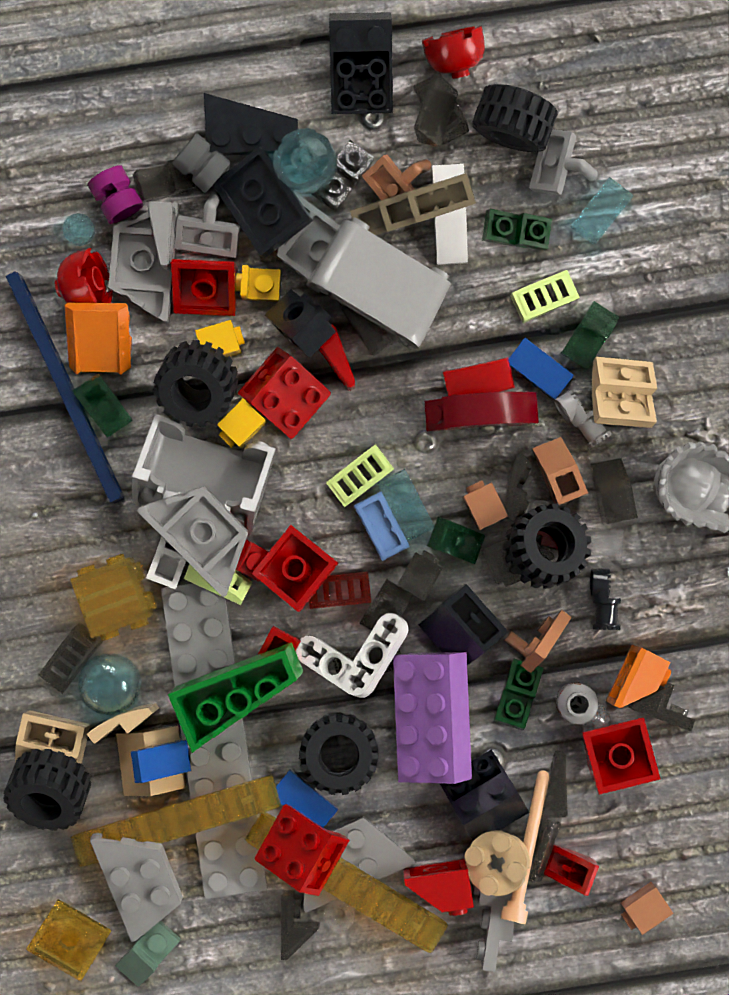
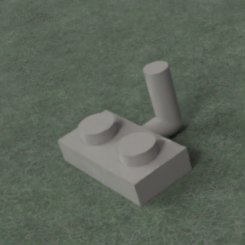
(554, 163)
(207, 234)

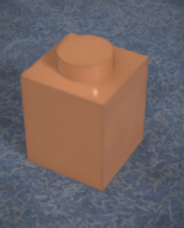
(484, 504)
(645, 909)

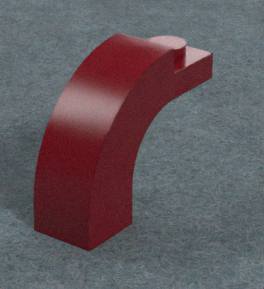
(481, 410)

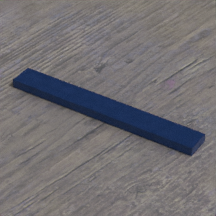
(65, 387)

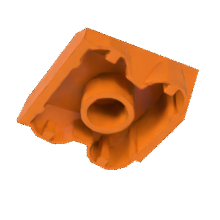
(98, 337)

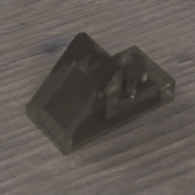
(388, 600)
(656, 707)
(293, 933)

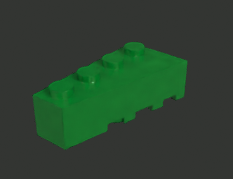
(227, 695)

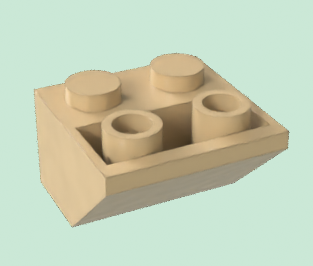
(51, 732)

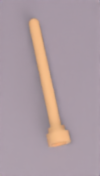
(515, 908)

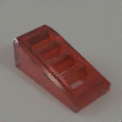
(364, 586)

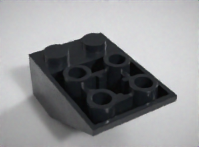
(361, 63)

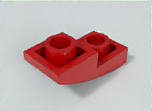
(480, 378)

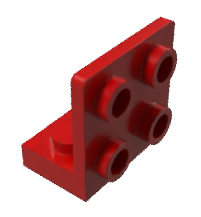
(284, 392)
(301, 851)

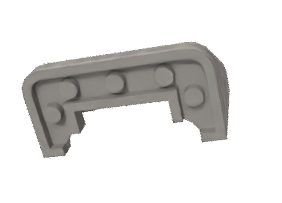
(380, 282)
(180, 463)

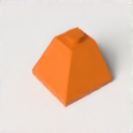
(638, 677)

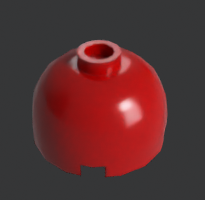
(455, 51)
(83, 278)

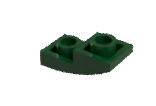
(517, 229)
(517, 695)

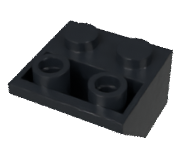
(463, 625)
(487, 799)

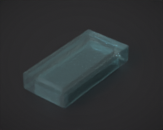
(602, 211)

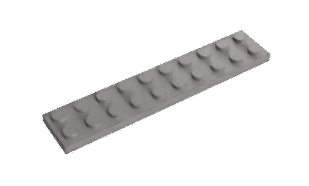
(200, 645)

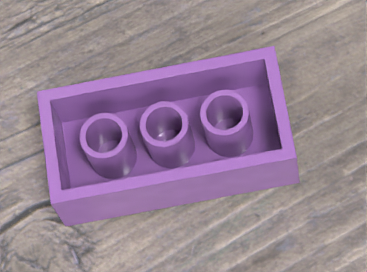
(432, 717)

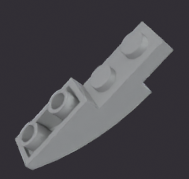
(495, 928)

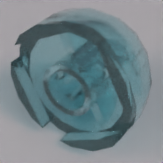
(305, 161)
(109, 683)

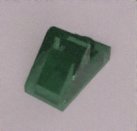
(590, 335)
(102, 405)
(456, 540)

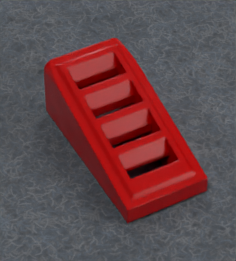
(335, 356)

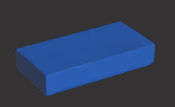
(539, 369)
(160, 761)
(305, 799)

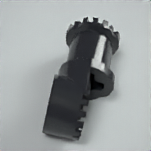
(605, 607)

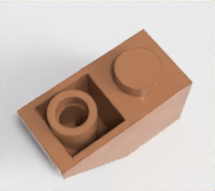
(559, 471)

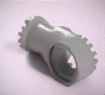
(574, 413)

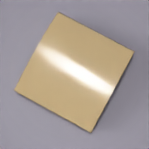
(623, 392)
(128, 720)

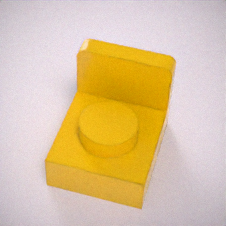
(258, 284)

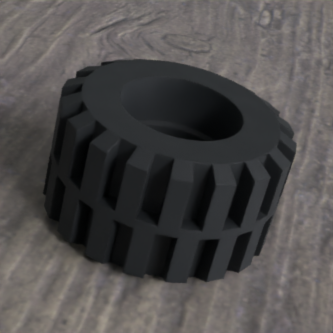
(514, 118)
(192, 404)
(568, 536)
(340, 781)
(47, 789)

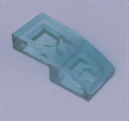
(406, 505)

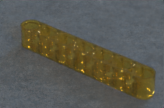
(185, 817)
(371, 897)

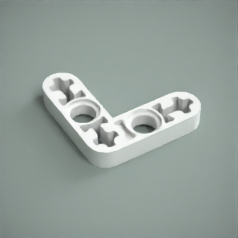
(352, 669)

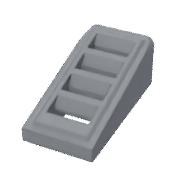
(163, 226)

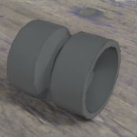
(200, 162)

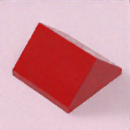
(204, 287)
(295, 568)
(620, 756)

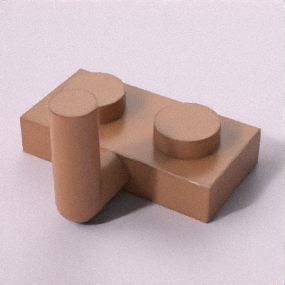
(389, 181)
(539, 647)

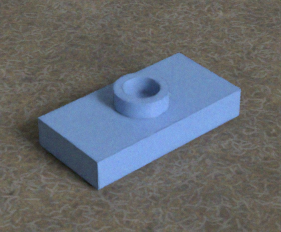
(381, 526)

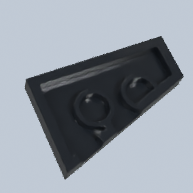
(241, 128)

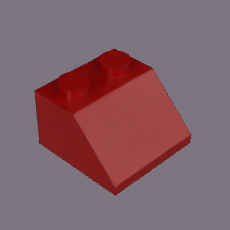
(442, 885)

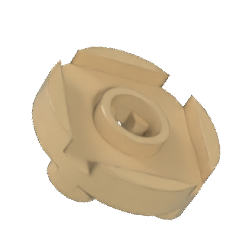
(514, 869)

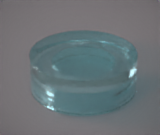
(78, 229)

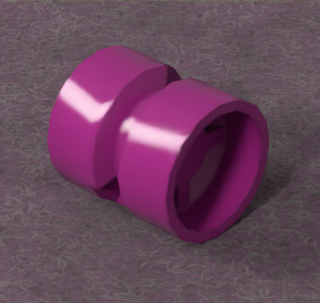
(120, 204)

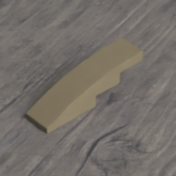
(416, 205)

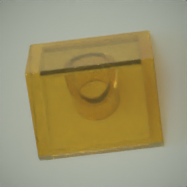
(69, 940)

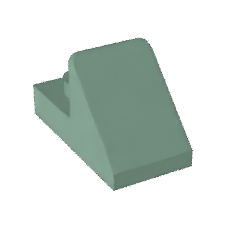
(148, 953)

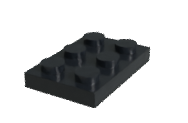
(261, 202)

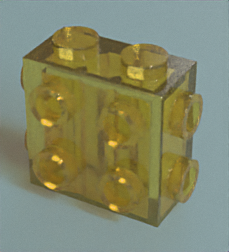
(113, 596)

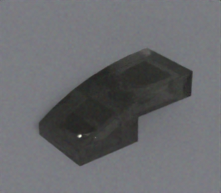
(162, 182)

